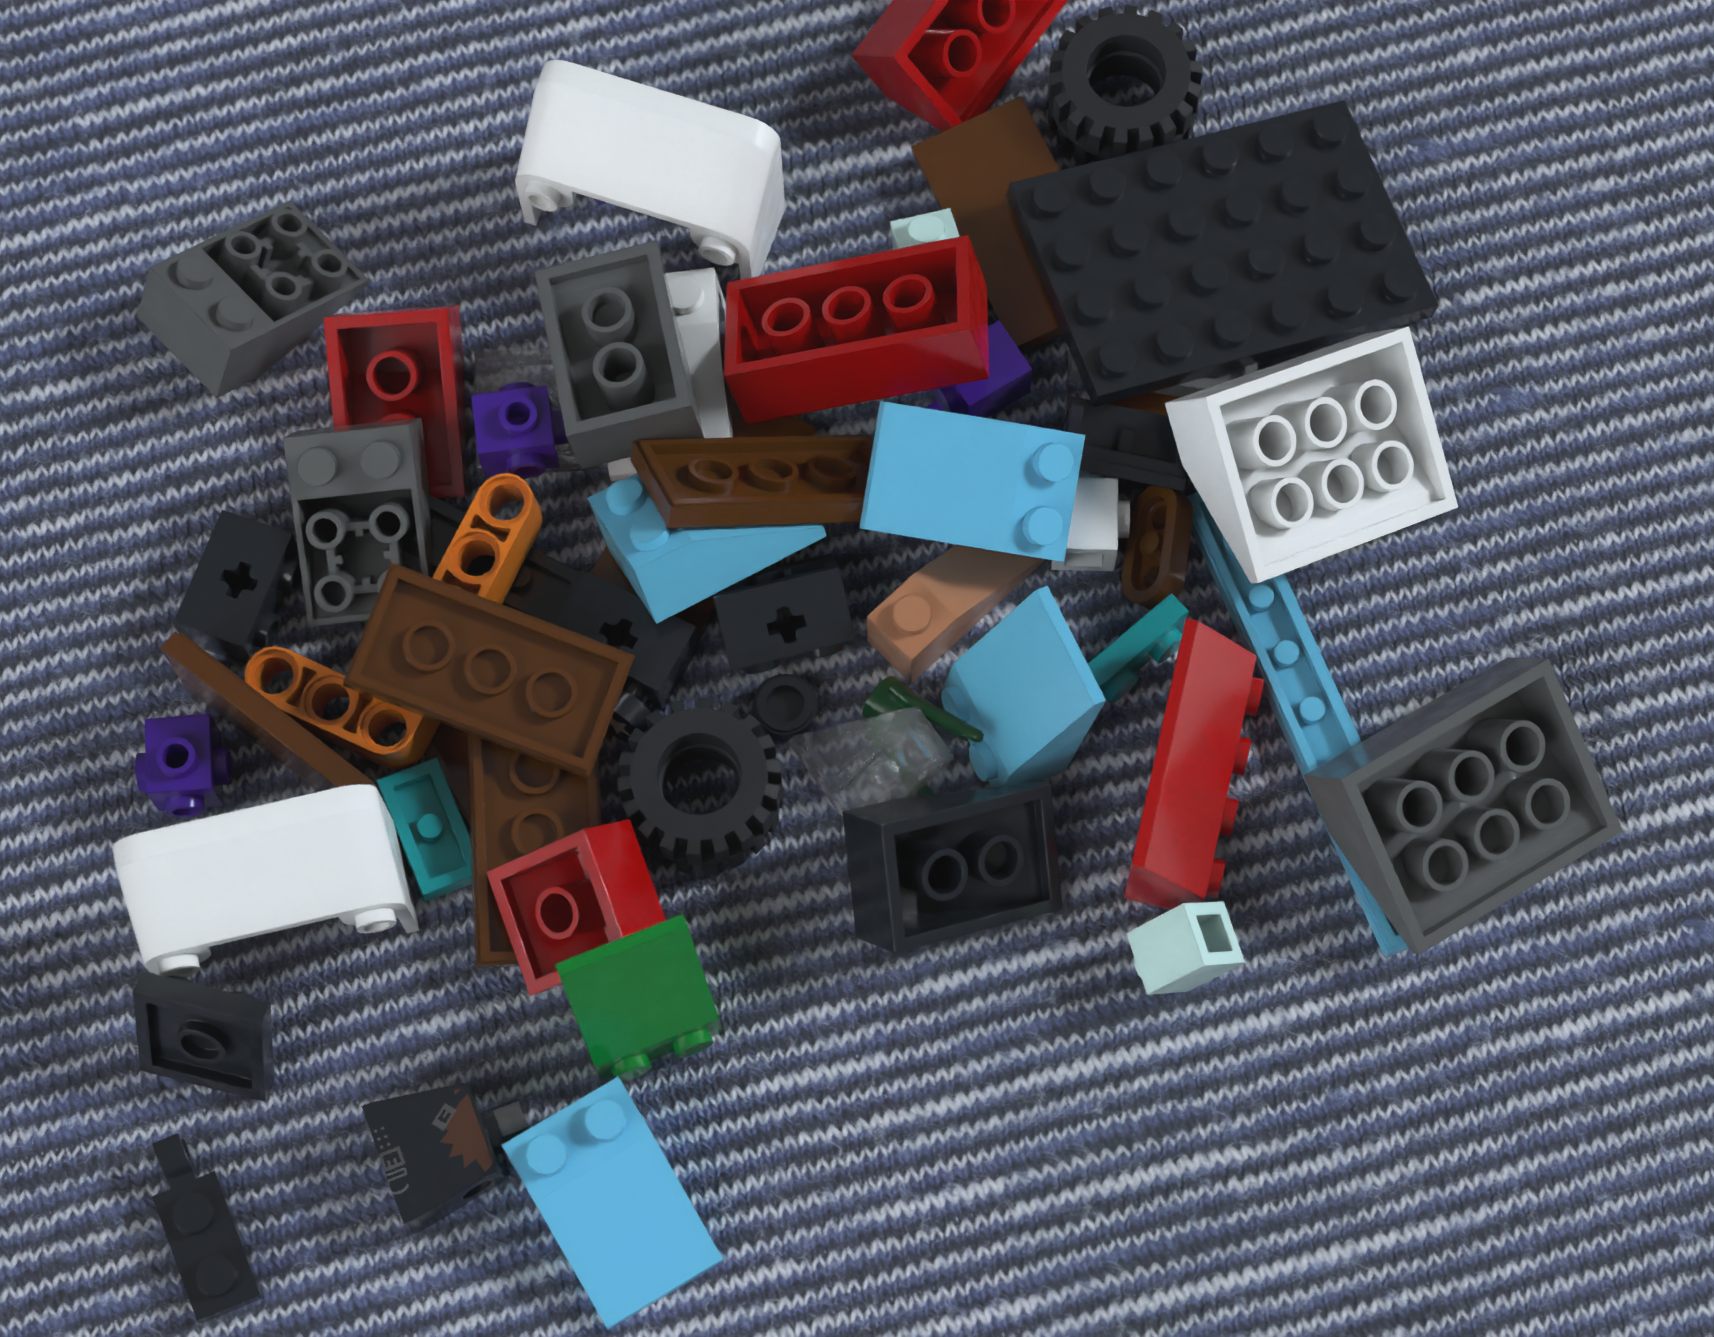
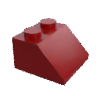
(574, 898)

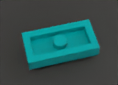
(1152, 637)
(429, 828)

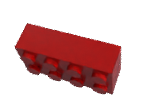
(856, 330)

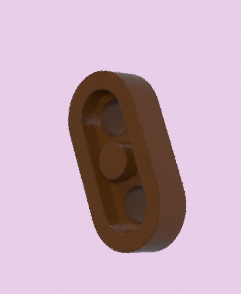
(1157, 546)

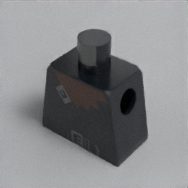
(440, 1149)

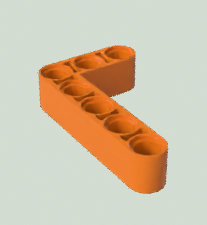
(367, 716)

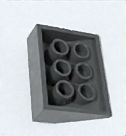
(1466, 801)

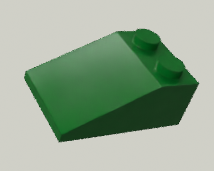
(641, 999)

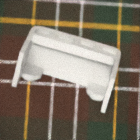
(655, 158)
(263, 874)

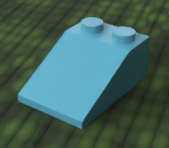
(972, 481)
(686, 563)
(1025, 693)
(613, 1203)

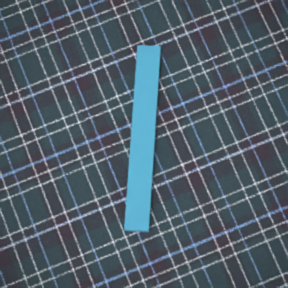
(1293, 677)

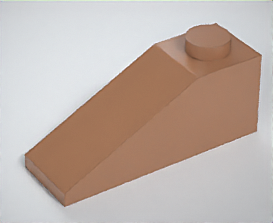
(942, 605)

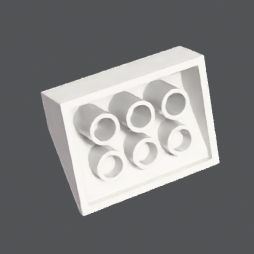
(1316, 452)

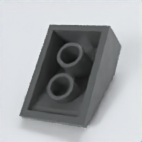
(617, 353)

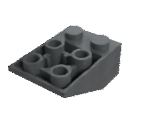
(247, 296)
(351, 506)

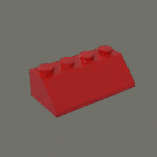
(951, 54)
(1193, 771)

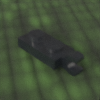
(203, 1235)

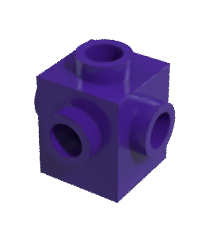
(518, 430)
(183, 764)

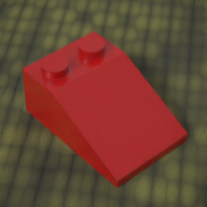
(400, 369)

